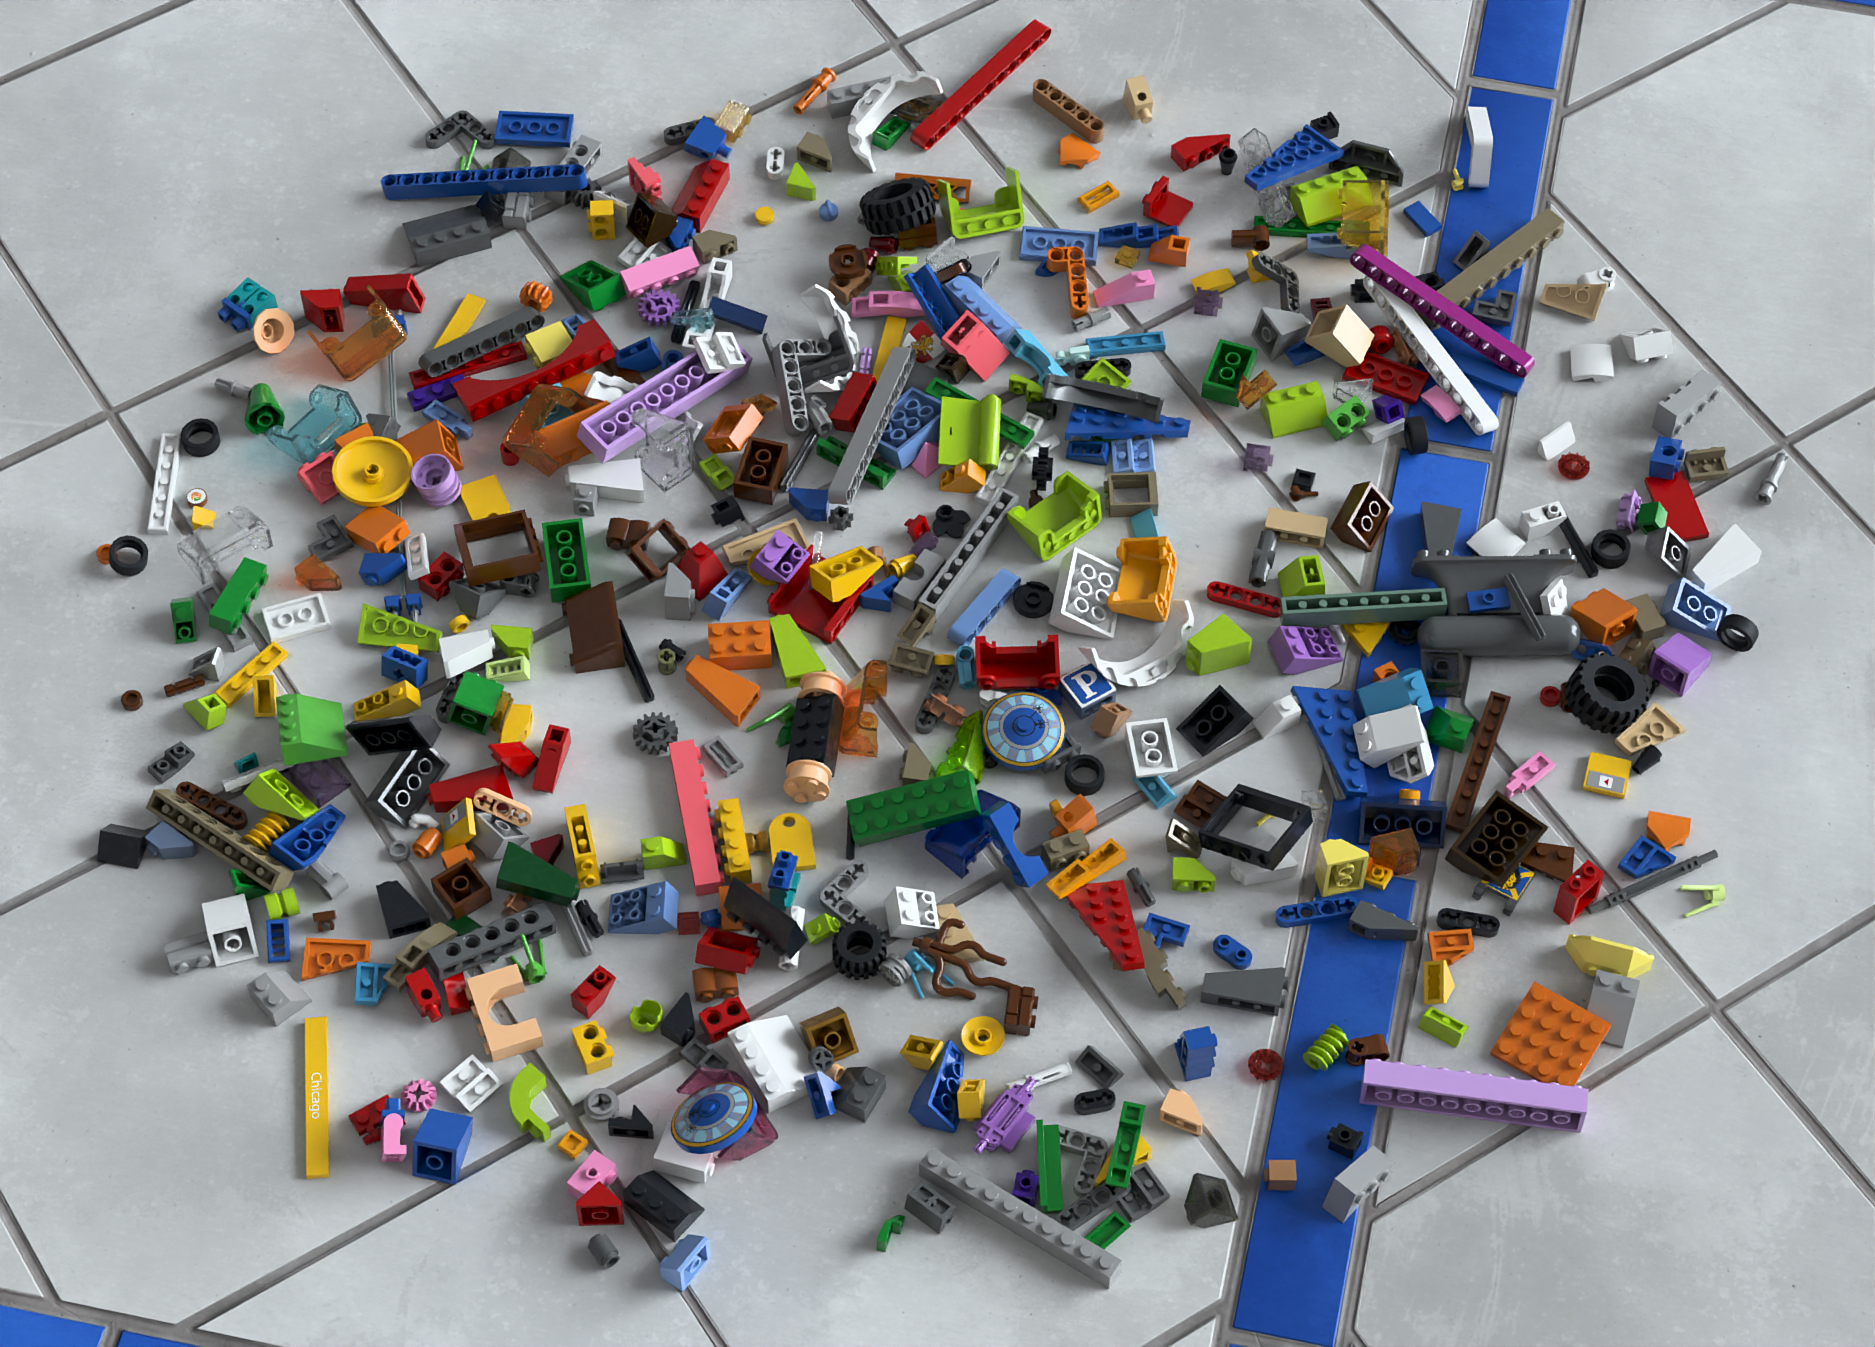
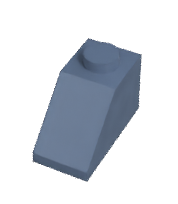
(168, 843)

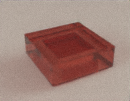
(688, 923)

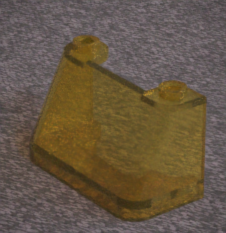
(1365, 214)

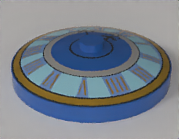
(1023, 730)
(713, 1117)

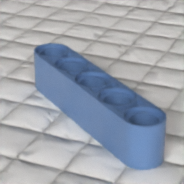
(984, 608)

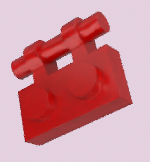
(368, 1119)

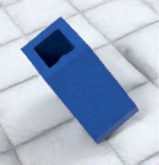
(681, 234)

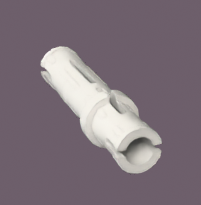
(1060, 1071)

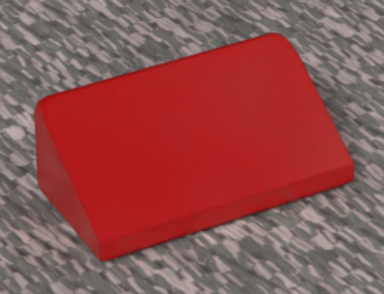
(456, 994)

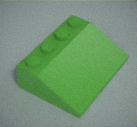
(310, 729)

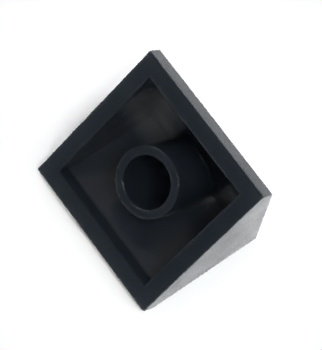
(122, 845)

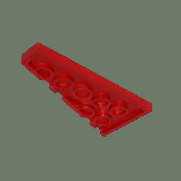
(1108, 915)

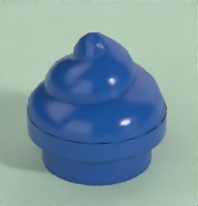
(711, 918)

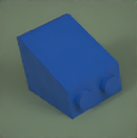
(441, 1146)

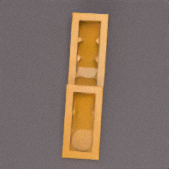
(1082, 872)

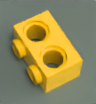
(602, 220)
(589, 1047)

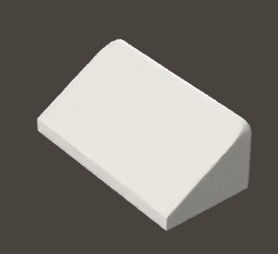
(1381, 430)
(1556, 441)

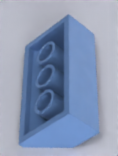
(969, 296)

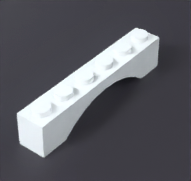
(716, 285)

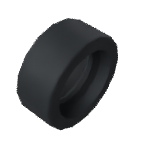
(1416, 435)
(202, 449)
(130, 542)
(1608, 561)
(1742, 625)
(1084, 788)

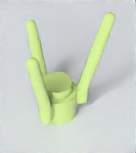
(1713, 893)

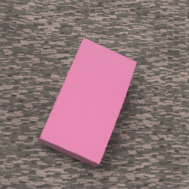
(1441, 403)

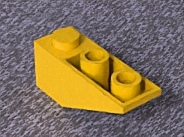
(389, 702)
(517, 724)

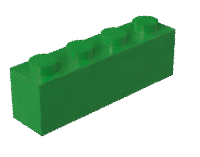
(238, 595)

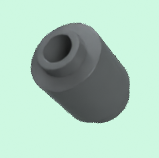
(603, 1250)

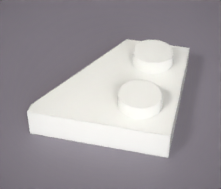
(1554, 598)

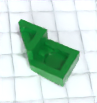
(891, 1225)

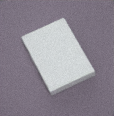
(296, 618)

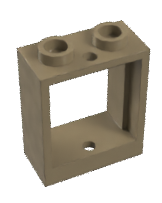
(1131, 480)

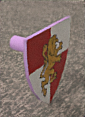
(924, 342)

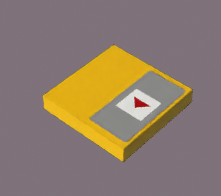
(1607, 775)
(458, 824)

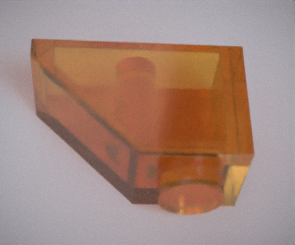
(317, 575)

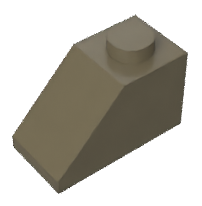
(814, 152)

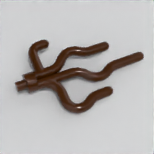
(938, 951)

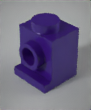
(1388, 409)
(1026, 1187)

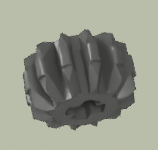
(584, 196)

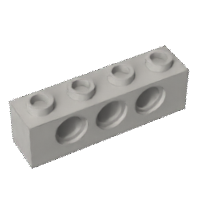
(583, 152)

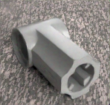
(818, 416)
(330, 883)

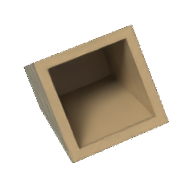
(1340, 335)

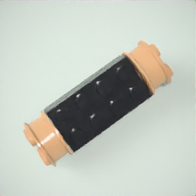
(815, 737)

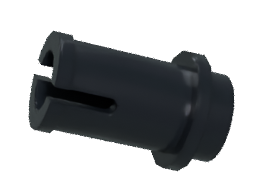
(669, 645)

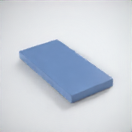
(1038, 241)

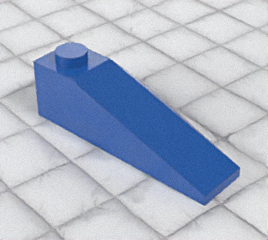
(307, 840)
(936, 1098)

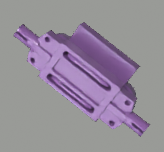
(1006, 1119)

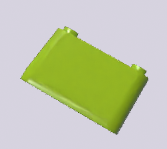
(1058, 518)

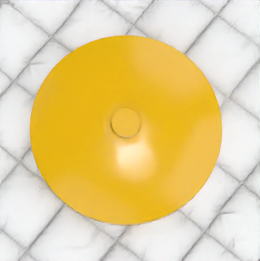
(372, 471)

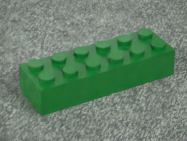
(913, 808)

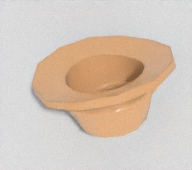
(273, 330)

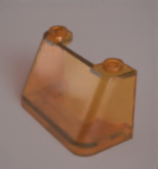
(860, 727)

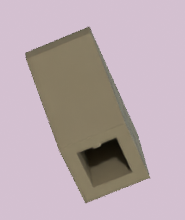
(713, 244)
(916, 767)

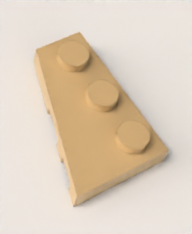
(1576, 299)

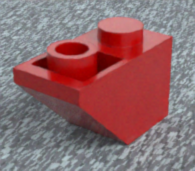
(592, 992)

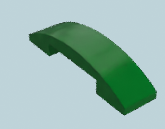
(1125, 1145)

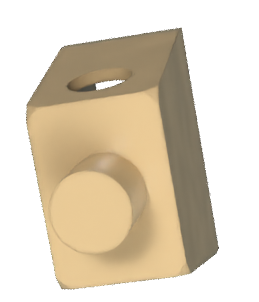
(1138, 99)

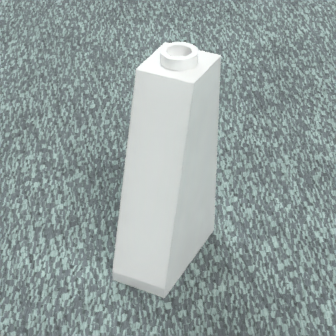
(613, 479)
(1726, 559)

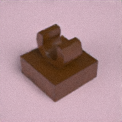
(323, 917)

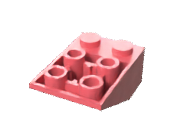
(976, 343)

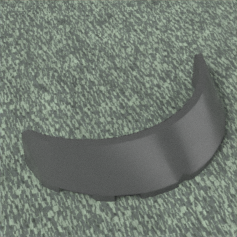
(1103, 396)

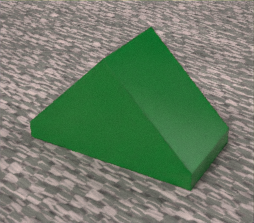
(245, 884)

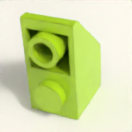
(207, 710)
(1191, 876)

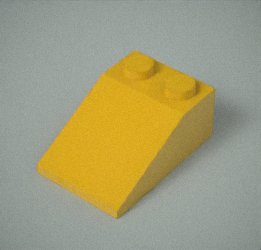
(843, 573)

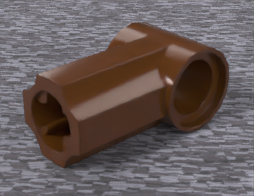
(1257, 237)

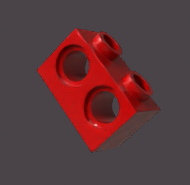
(437, 582)
(726, 1022)

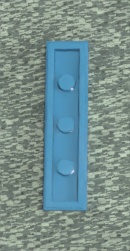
(1126, 344)

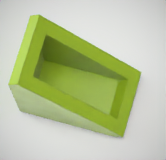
(800, 185)

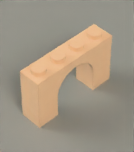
(501, 1040)

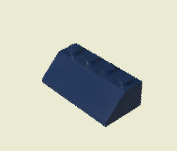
(1389, 815)

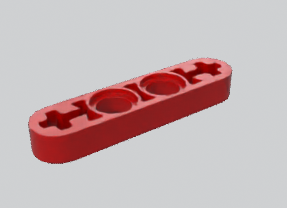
(1244, 602)

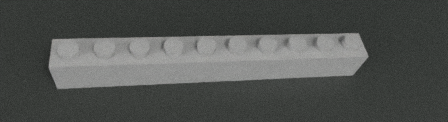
(1020, 1218)

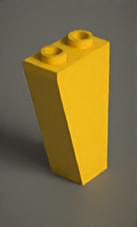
(582, 846)

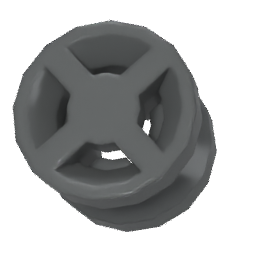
(825, 1060)

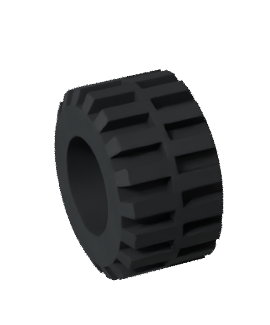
(856, 935)

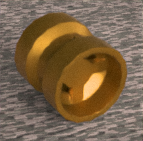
(761, 840)

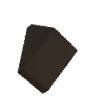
(954, 365)

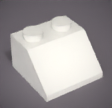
(1647, 344)

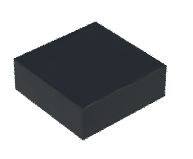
(1303, 480)

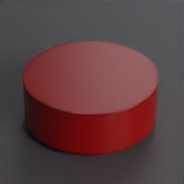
(1550, 696)

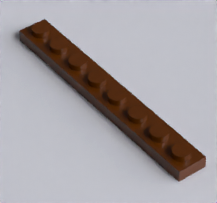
(1477, 762)

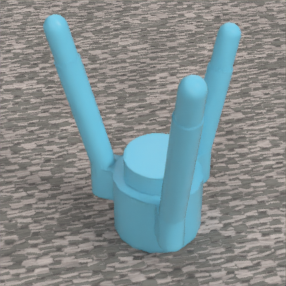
(919, 962)

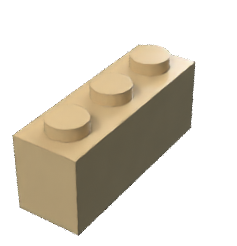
(1297, 527)

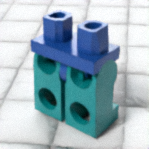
(246, 304)
(783, 880)

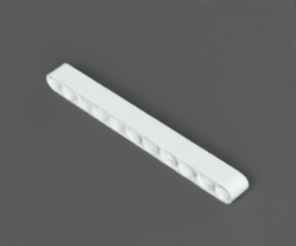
(1434, 358)

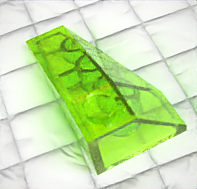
(967, 750)

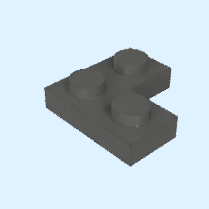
(1498, 312)
(334, 541)

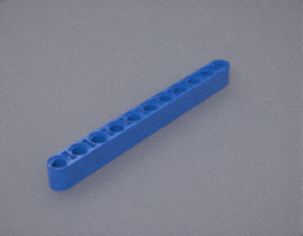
(478, 181)

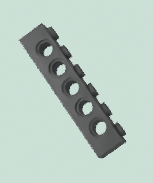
(491, 941)

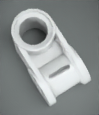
(1599, 277)

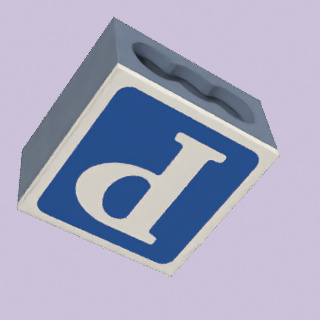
(1086, 690)

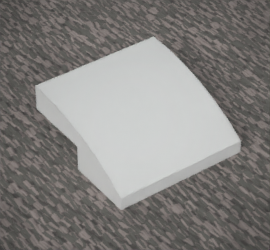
(637, 253)
(719, 352)
(1591, 362)
(1495, 540)
(470, 1083)

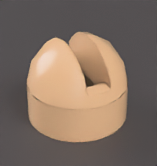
(835, 1072)

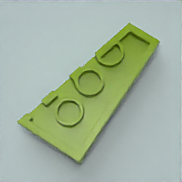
(386, 629)

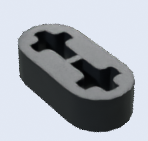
(1094, 1101)

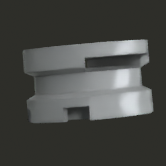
(895, 970)

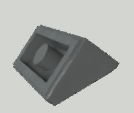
(1099, 1067)

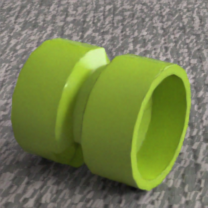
(282, 904)

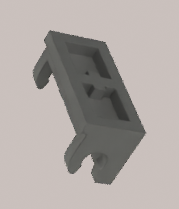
(929, 1206)

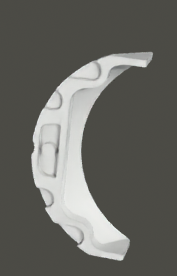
(879, 102)
(822, 306)
(613, 388)
(1157, 660)

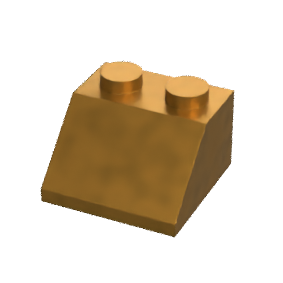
(831, 1031)

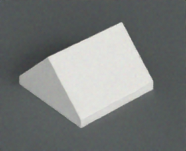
(621, 204)

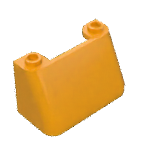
(1144, 578)

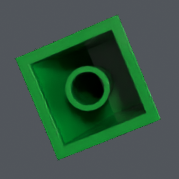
(475, 703)

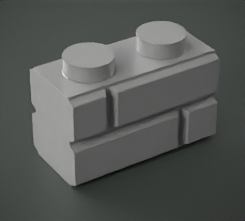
(517, 210)
(189, 953)

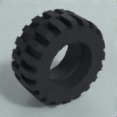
(897, 206)
(1593, 706)

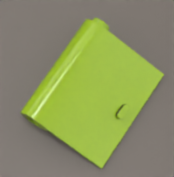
(973, 431)

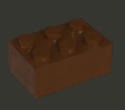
(760, 470)

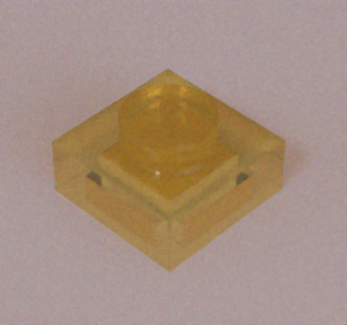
(1127, 256)

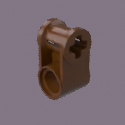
(1367, 1048)

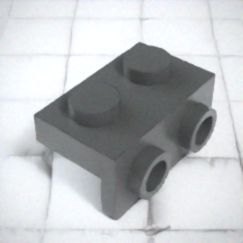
(1067, 752)

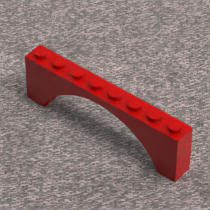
(489, 396)

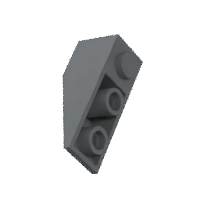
(1380, 925)

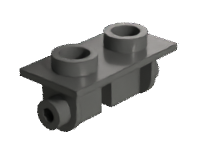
(622, 871)

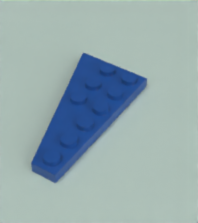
(1108, 424)
(1331, 722)

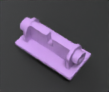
(1631, 505)

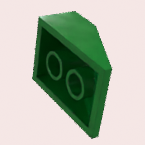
(594, 285)

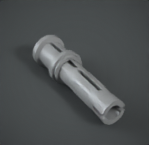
(1769, 484)

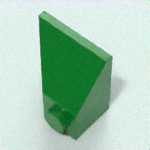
(1449, 729)

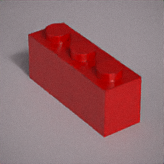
(853, 402)

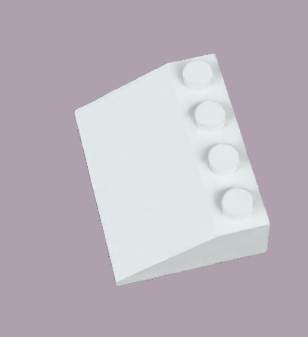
(1082, 595)
(772, 1060)

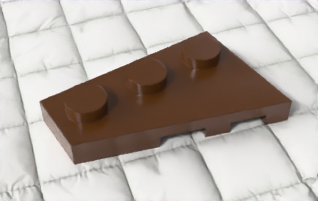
(1551, 860)

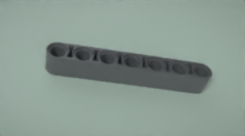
(481, 341)

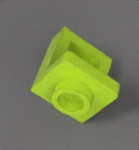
(821, 928)

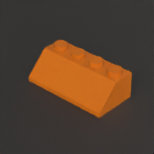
(562, 436)

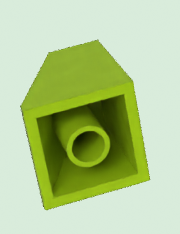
(1218, 647)

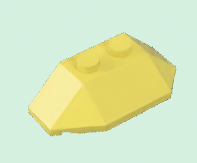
(1597, 953)

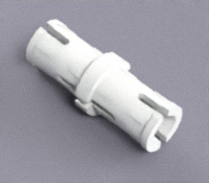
(1050, 442)

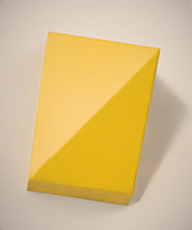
(1437, 982)

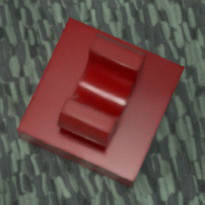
(916, 527)

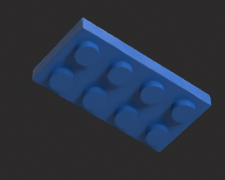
(534, 129)

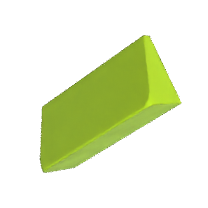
(1442, 1026)

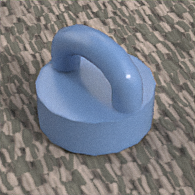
(828, 211)

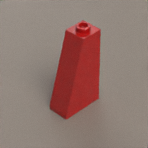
(395, 290)
(450, 792)

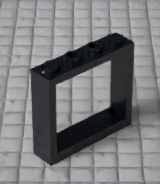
(1262, 802)

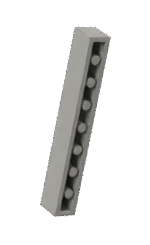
(969, 553)

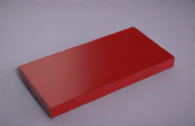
(1390, 377)
(1680, 504)

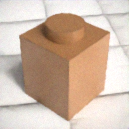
(1280, 1174)

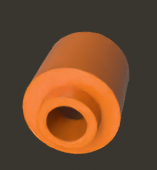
(427, 843)

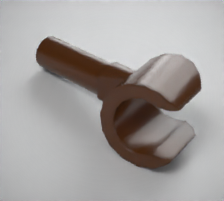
(1297, 494)

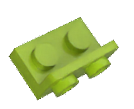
(892, 264)

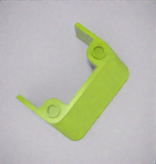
(1002, 216)

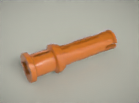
(818, 86)

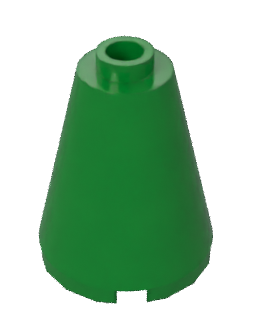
(263, 410)

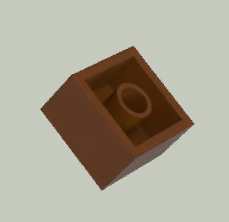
(461, 889)

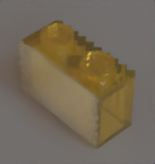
(733, 120)

